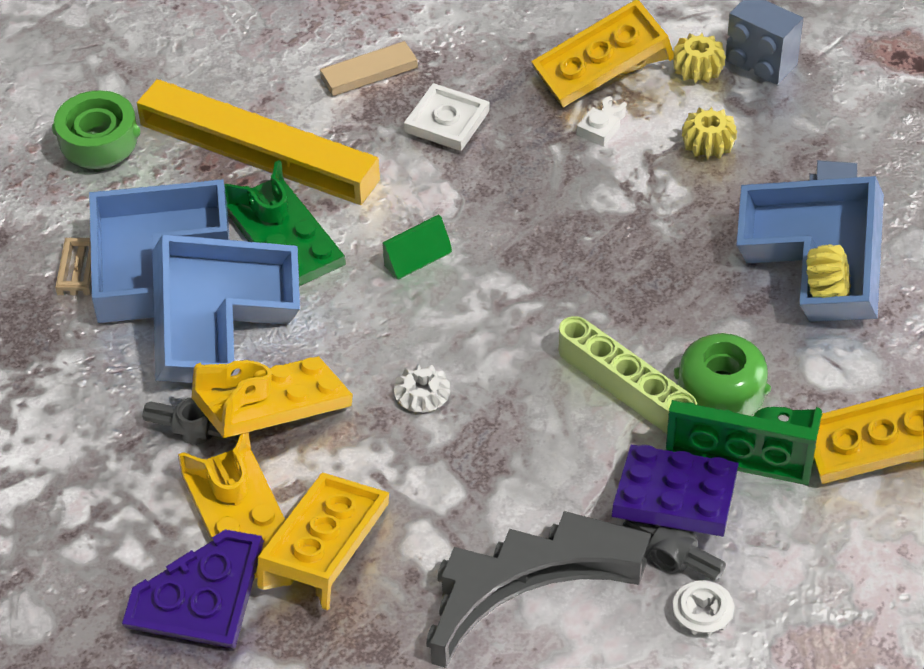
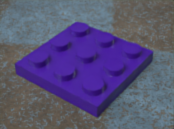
(676, 490)

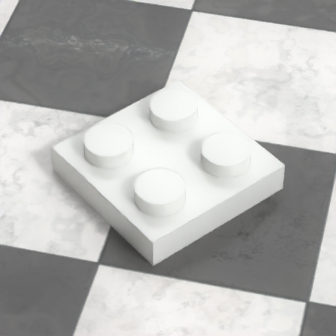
(446, 116)

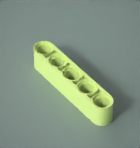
(619, 371)

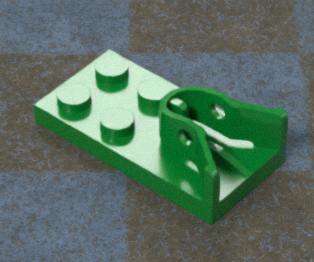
(278, 216)
(756, 442)

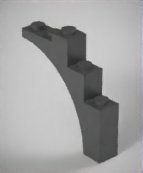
(574, 551)

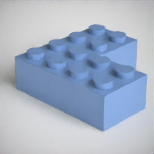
(792, 217)
(126, 230)
(206, 287)

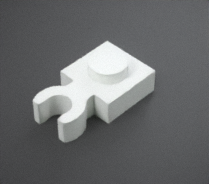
(601, 124)

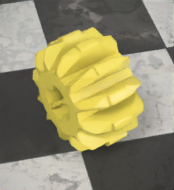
(698, 58)
(709, 133)
(828, 271)

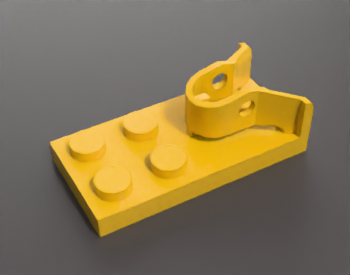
(602, 51)
(265, 395)
(871, 436)
(232, 492)
(321, 535)

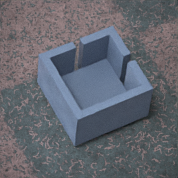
(764, 39)

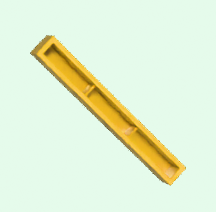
(259, 141)

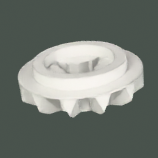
(419, 399)
(703, 594)

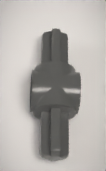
(184, 419)
(678, 549)

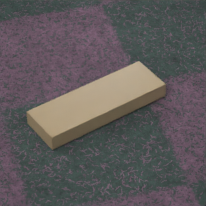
(368, 68)

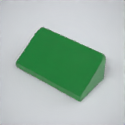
(416, 247)

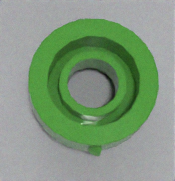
(96, 129)
(738, 392)

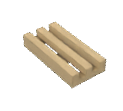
(75, 285)

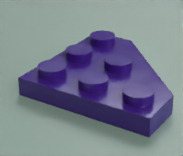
(200, 593)

